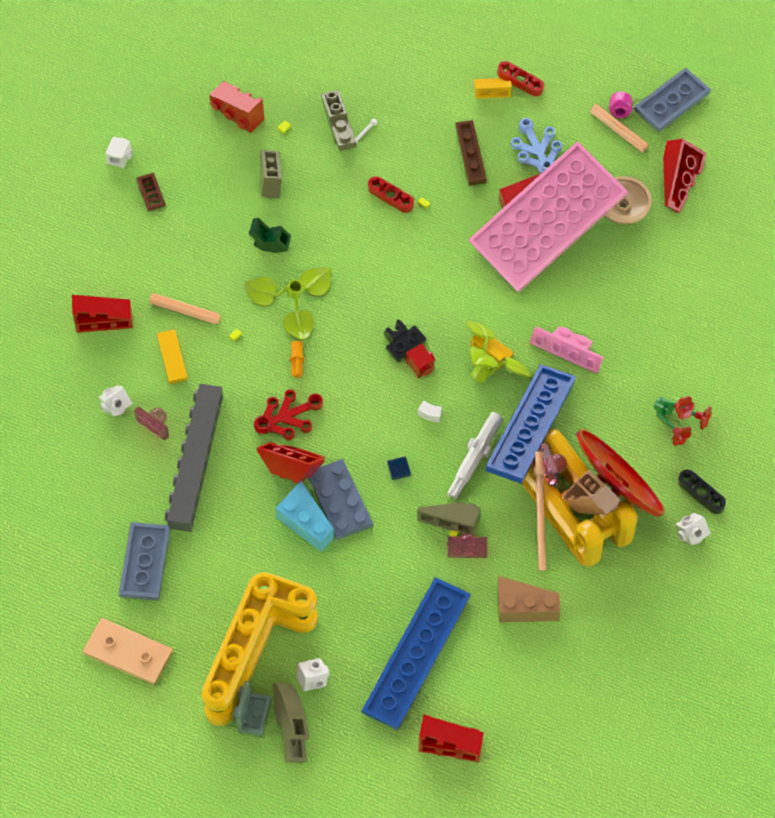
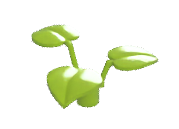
(297, 324)
(484, 361)

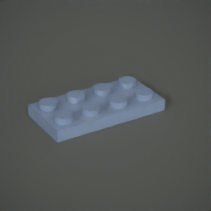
(672, 99)
(340, 499)
(144, 561)

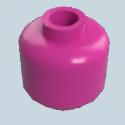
(621, 104)

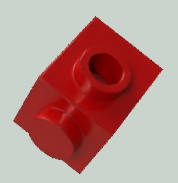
(420, 360)

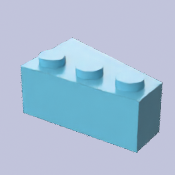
(305, 517)

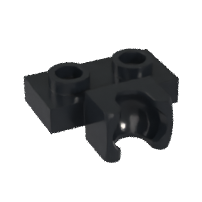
(402, 340)

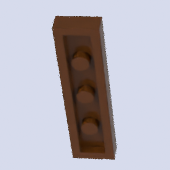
(470, 152)

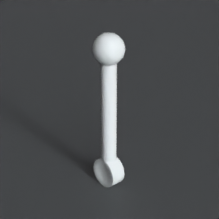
(373, 122)

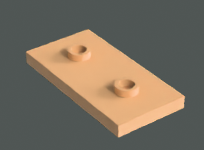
(127, 651)

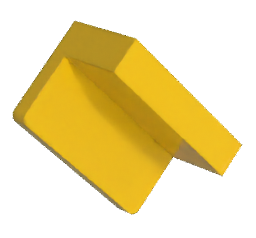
(492, 88)
(494, 348)

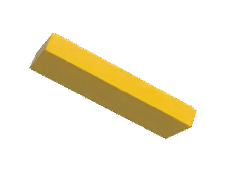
(172, 356)

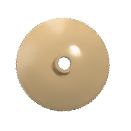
(637, 202)

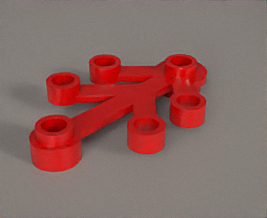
(286, 416)

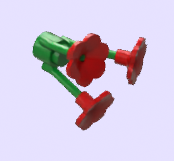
(684, 410)

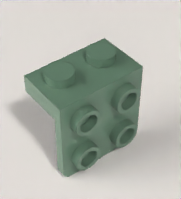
(251, 711)

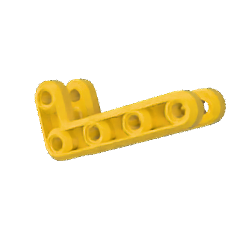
(586, 537)
(248, 636)

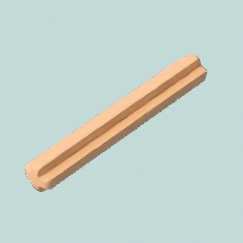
(619, 128)
(184, 308)

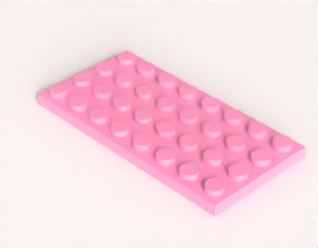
(548, 216)

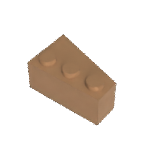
(591, 496)
(526, 602)

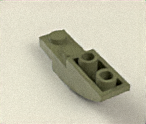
(338, 120)
(293, 722)

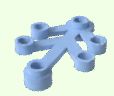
(536, 148)

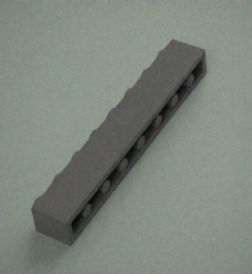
(194, 458)

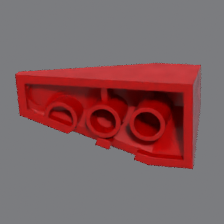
(680, 167)

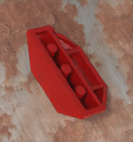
(290, 461)

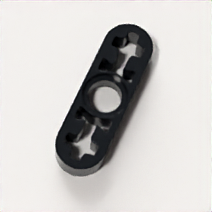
(700, 483)

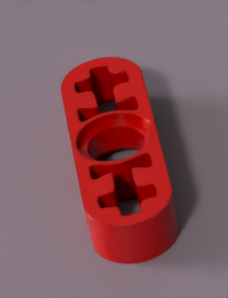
(533, 81)
(387, 187)

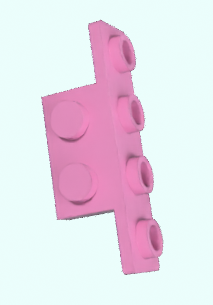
(568, 346)

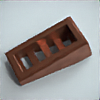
(147, 179)

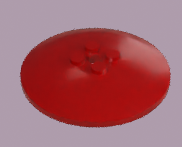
(619, 474)

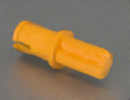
(296, 359)

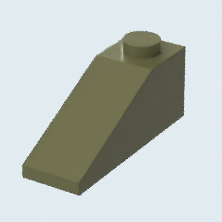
(270, 174)
(454, 516)

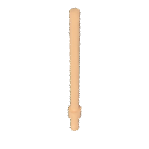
(539, 472)

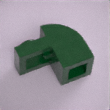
(269, 239)

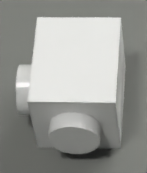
(118, 152)

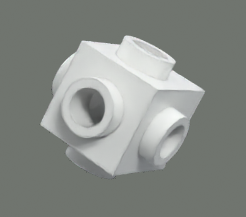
(114, 400)
(692, 529)
(312, 674)

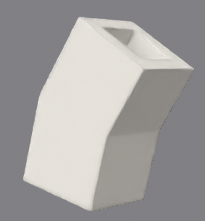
(430, 412)

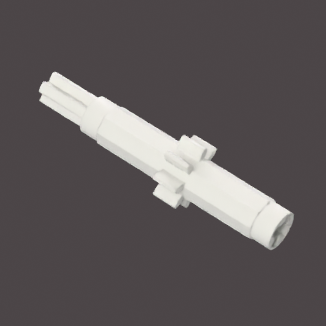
(477, 449)

